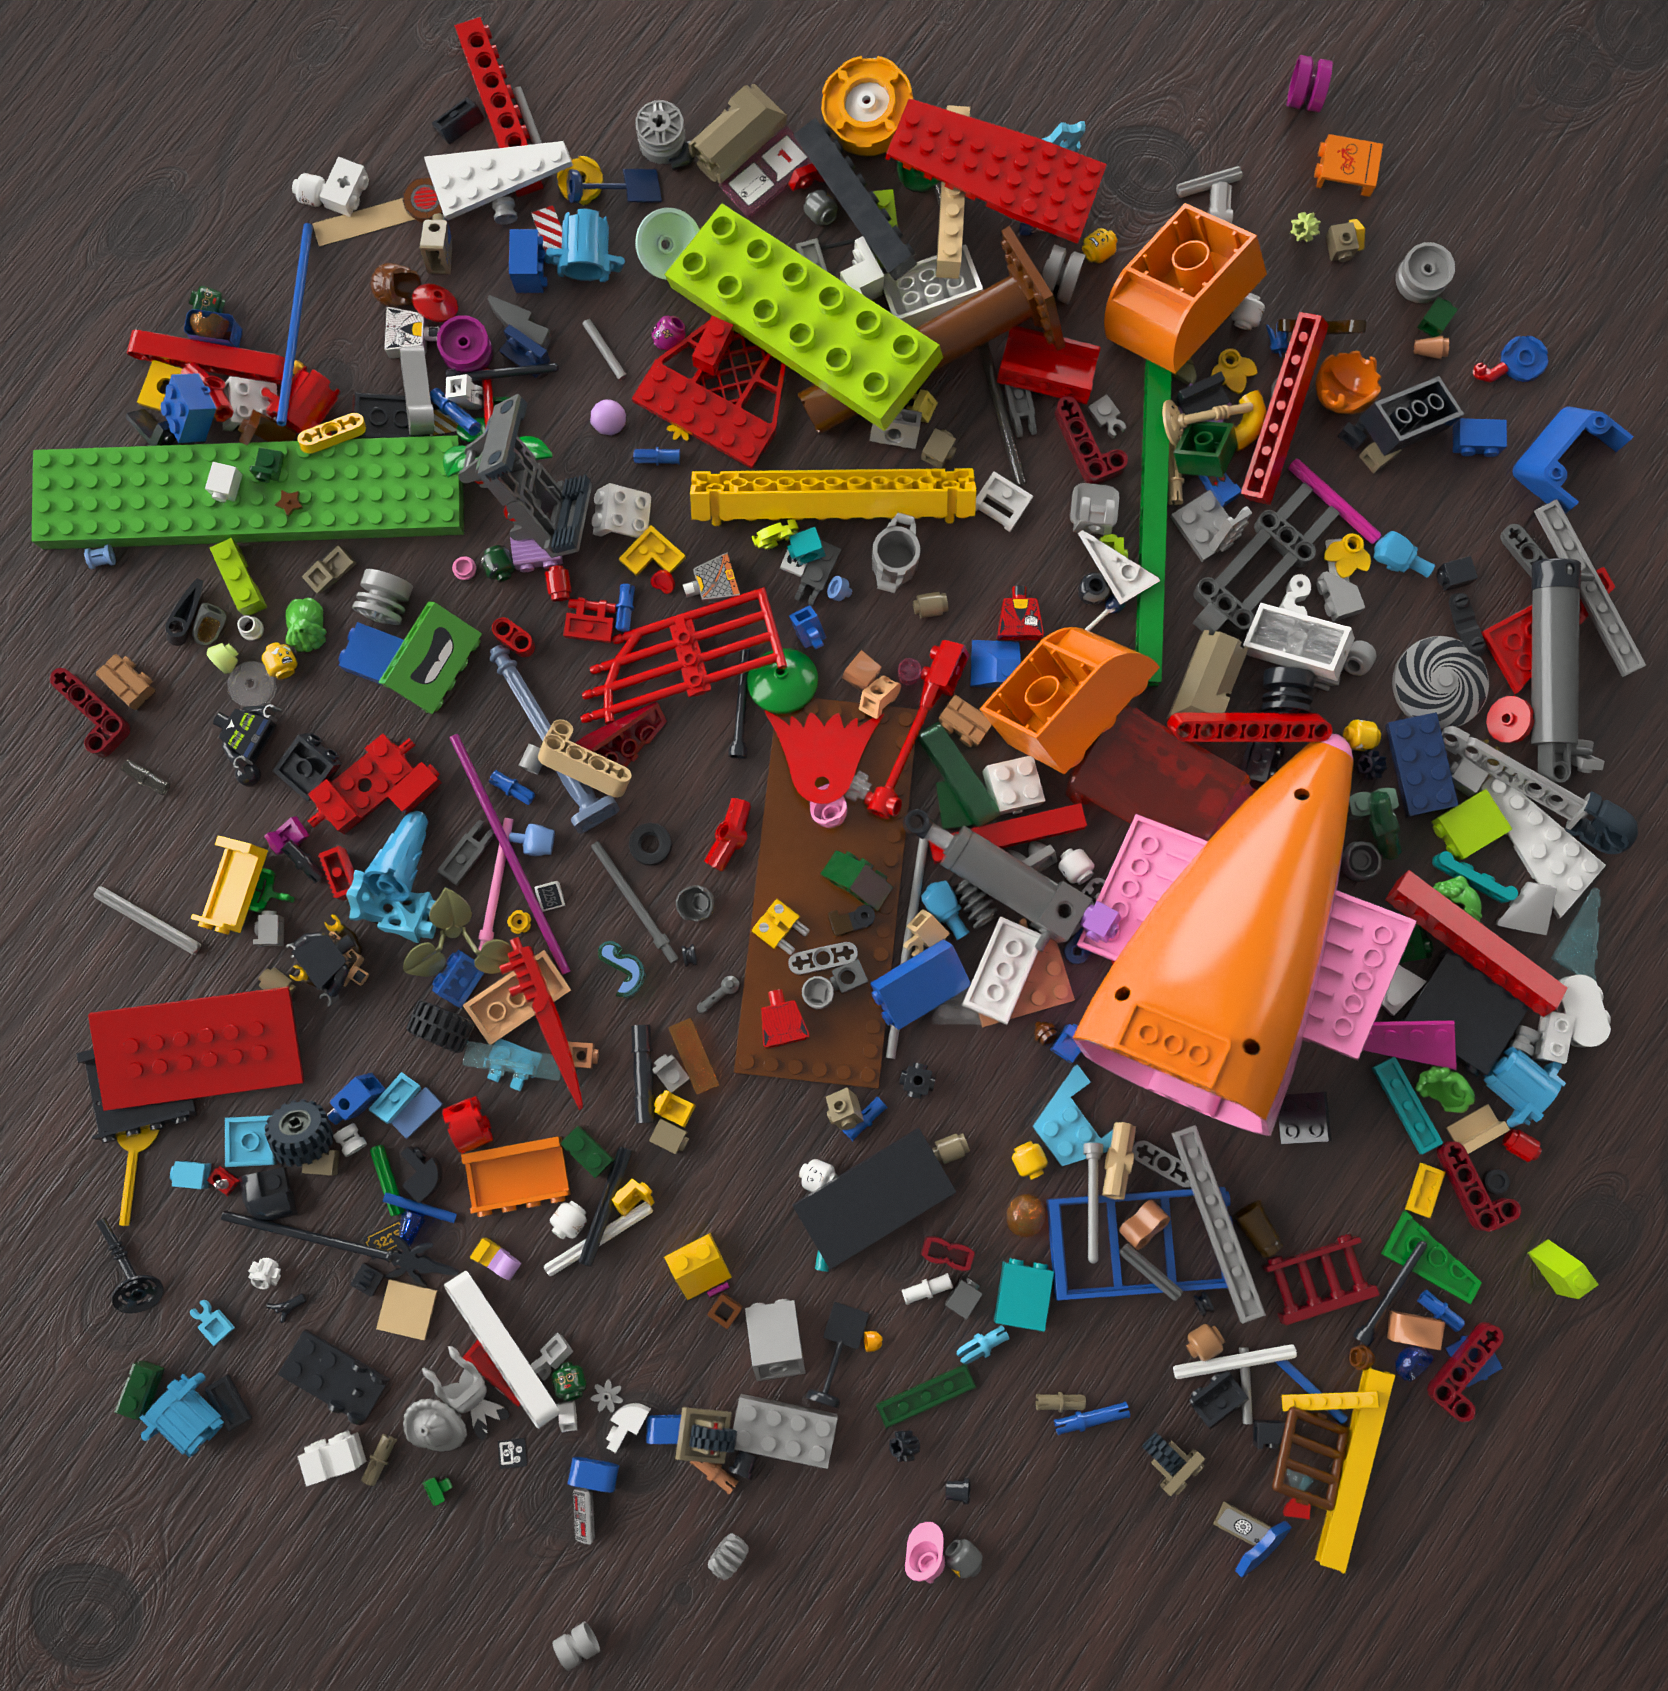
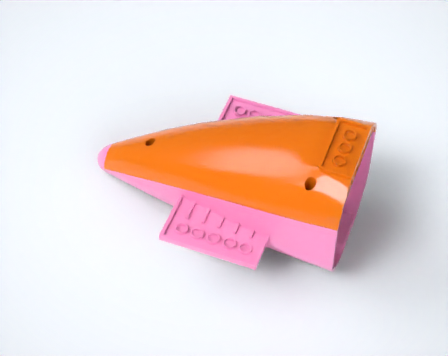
(1241, 948)

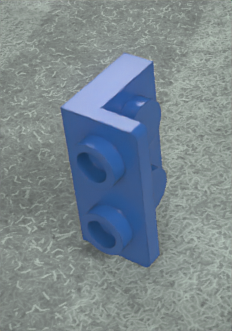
(457, 979)

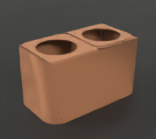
(861, 671)
(1415, 1330)

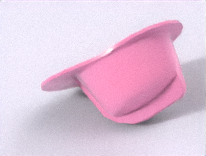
(925, 1553)

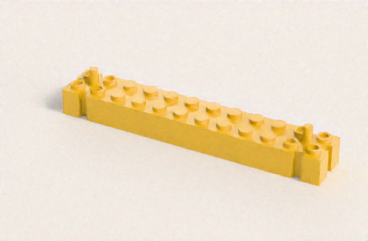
(832, 494)

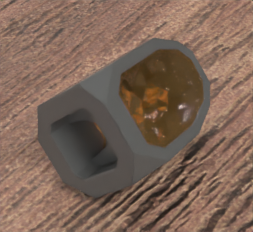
(208, 624)

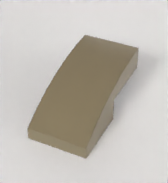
(330, 570)

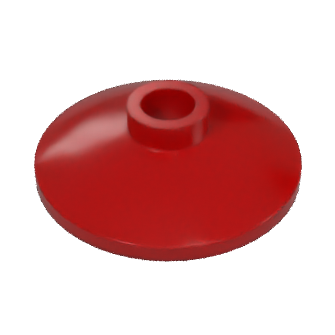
(434, 302)

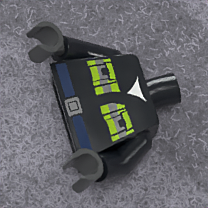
(246, 733)

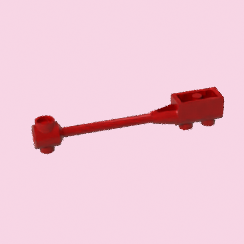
(939, 679)

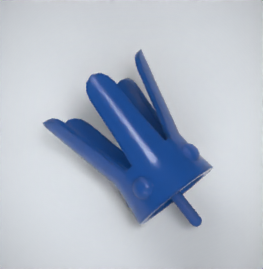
(1279, 343)

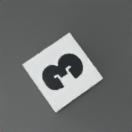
(792, 565)

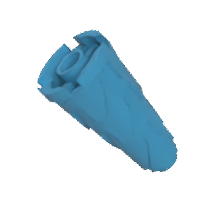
(396, 864)

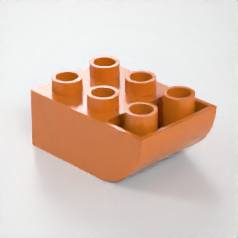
(1182, 287)
(1066, 695)

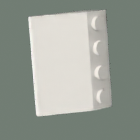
(923, 296)

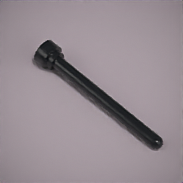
(506, 372)
(737, 749)
(1366, 1332)

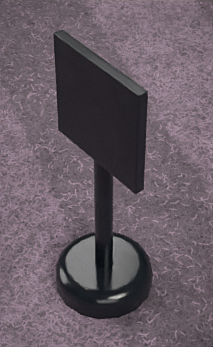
(845, 1328)

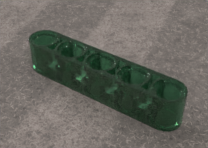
(958, 774)

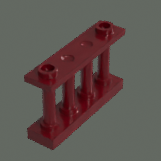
(1338, 1297)

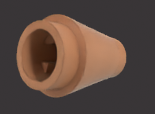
(1432, 347)

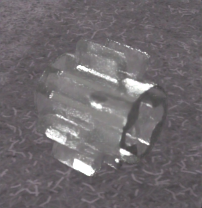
(858, 787)

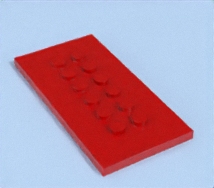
(196, 1048)

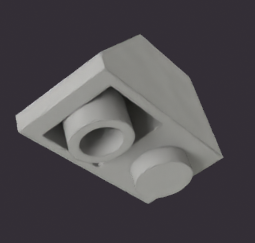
(1340, 596)

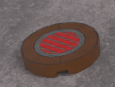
(421, 200)

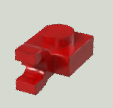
(804, 177)

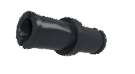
(302, 861)

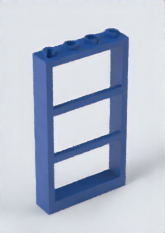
(1058, 1253)

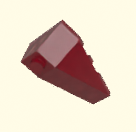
(626, 736)

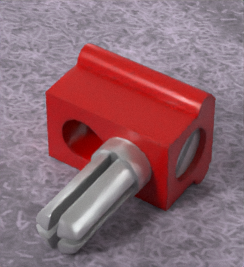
(227, 1183)

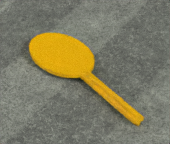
(133, 1146)

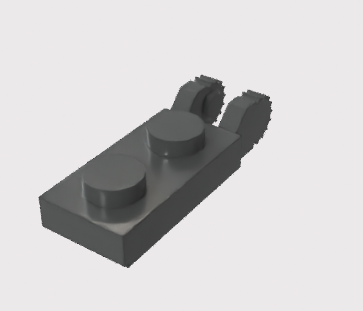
(1020, 407)
(818, 573)
(465, 854)

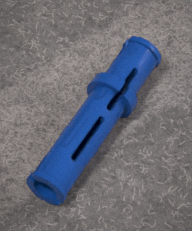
(451, 409)
(1091, 1418)

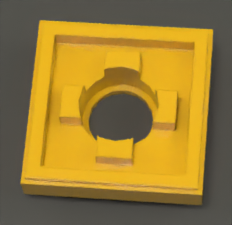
(150, 394)

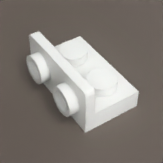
(1555, 1037)

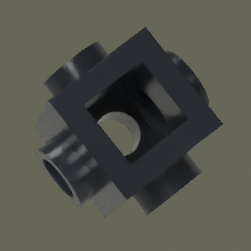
(913, 1090)

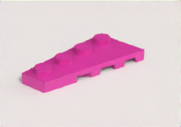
(1415, 1040)

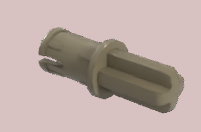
(1060, 1402)
(378, 1460)

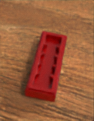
(488, 1370)

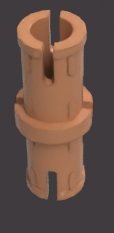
(717, 1474)

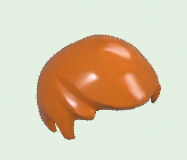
(1348, 383)

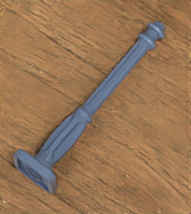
(592, 809)

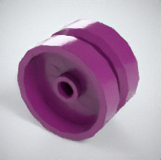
(1309, 83)
(464, 344)

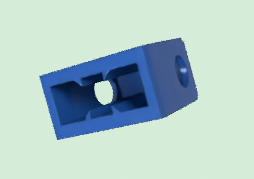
(355, 1098)

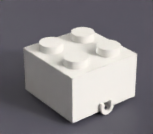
(1014, 785)

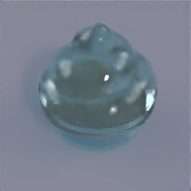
(1299, 1480)

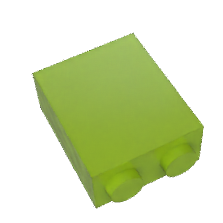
(1471, 825)

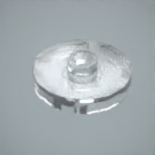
(260, 693)

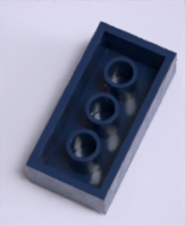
(1421, 764)

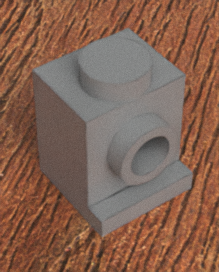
(269, 929)

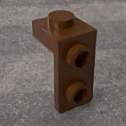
(265, 428)

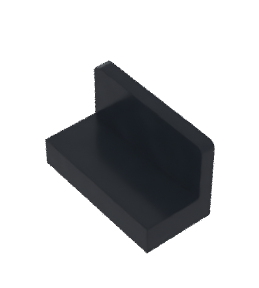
(1203, 395)

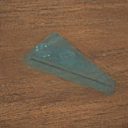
(1578, 947)

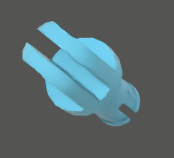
(983, 1344)

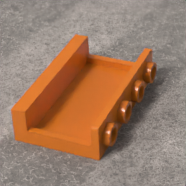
(516, 1175)

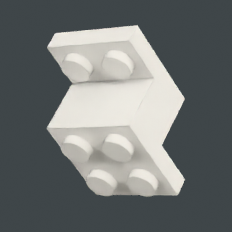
(865, 273)

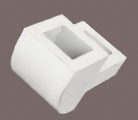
(628, 1418)

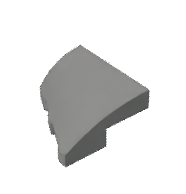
(1531, 909)

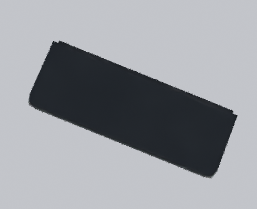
(458, 120)

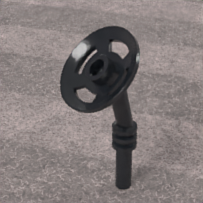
(135, 1283)

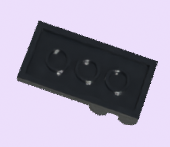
(334, 1377)

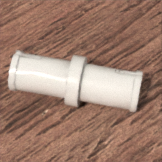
(927, 1288)

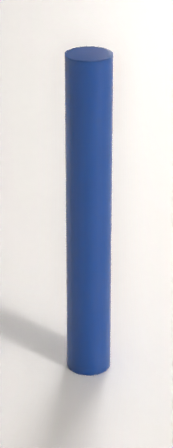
(419, 1207)

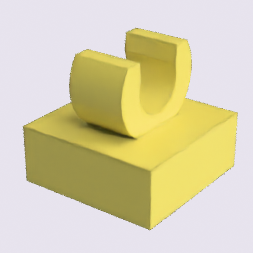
(923, 403)

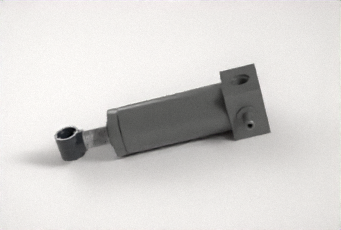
(1006, 879)

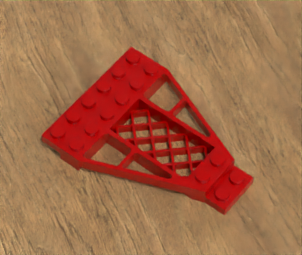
(705, 413)

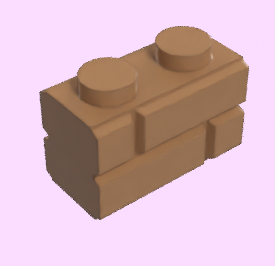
(125, 681)
(965, 722)

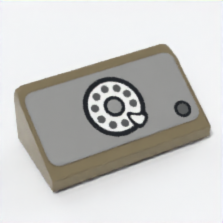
(1241, 1524)

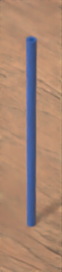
(294, 325)

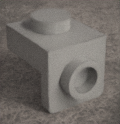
(1588, 762)

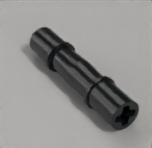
(643, 1074)

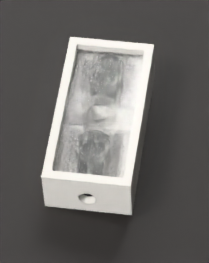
(1299, 641)

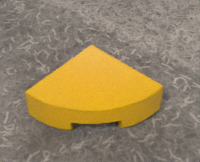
(1360, 233)

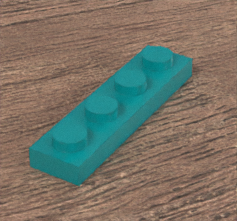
(1407, 1105)

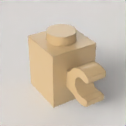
(926, 932)

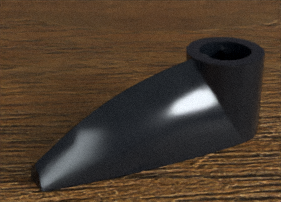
(183, 614)

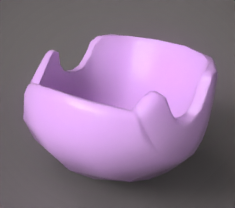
(608, 417)

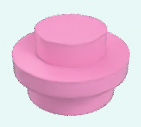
(464, 568)

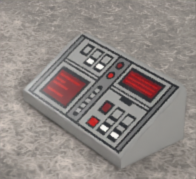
(584, 1515)

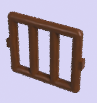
(1285, 1462)

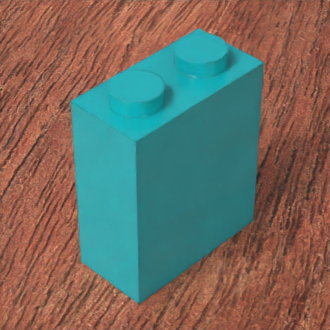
(1023, 1295)

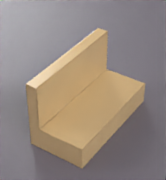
(1477, 1129)

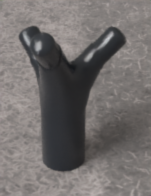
(288, 1306)

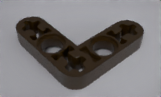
(1334, 327)

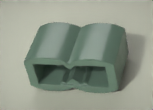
(1358, 804)

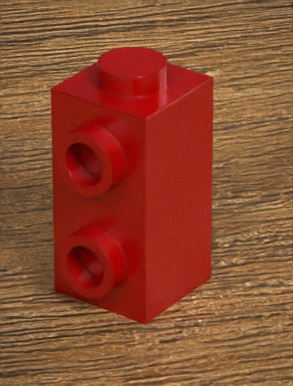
(414, 787)

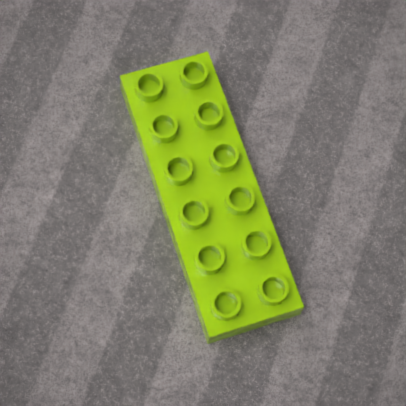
(804, 316)

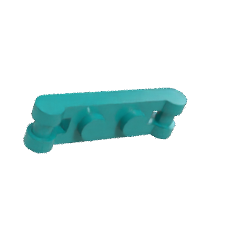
(1481, 882)

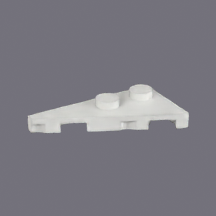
(1120, 573)

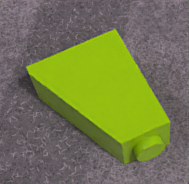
(1562, 1270)

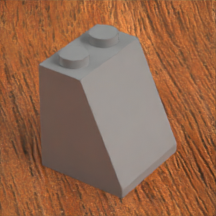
(774, 1340)

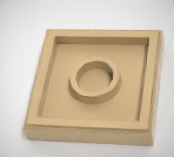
(407, 1309)

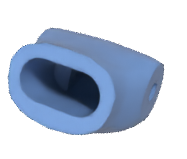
(536, 840)

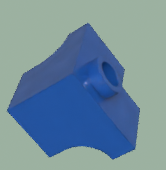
(1065, 1045)

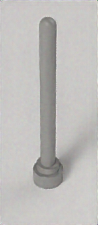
(1093, 1153)

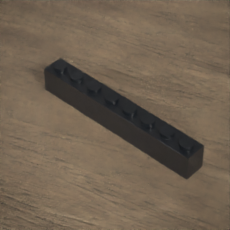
(855, 199)

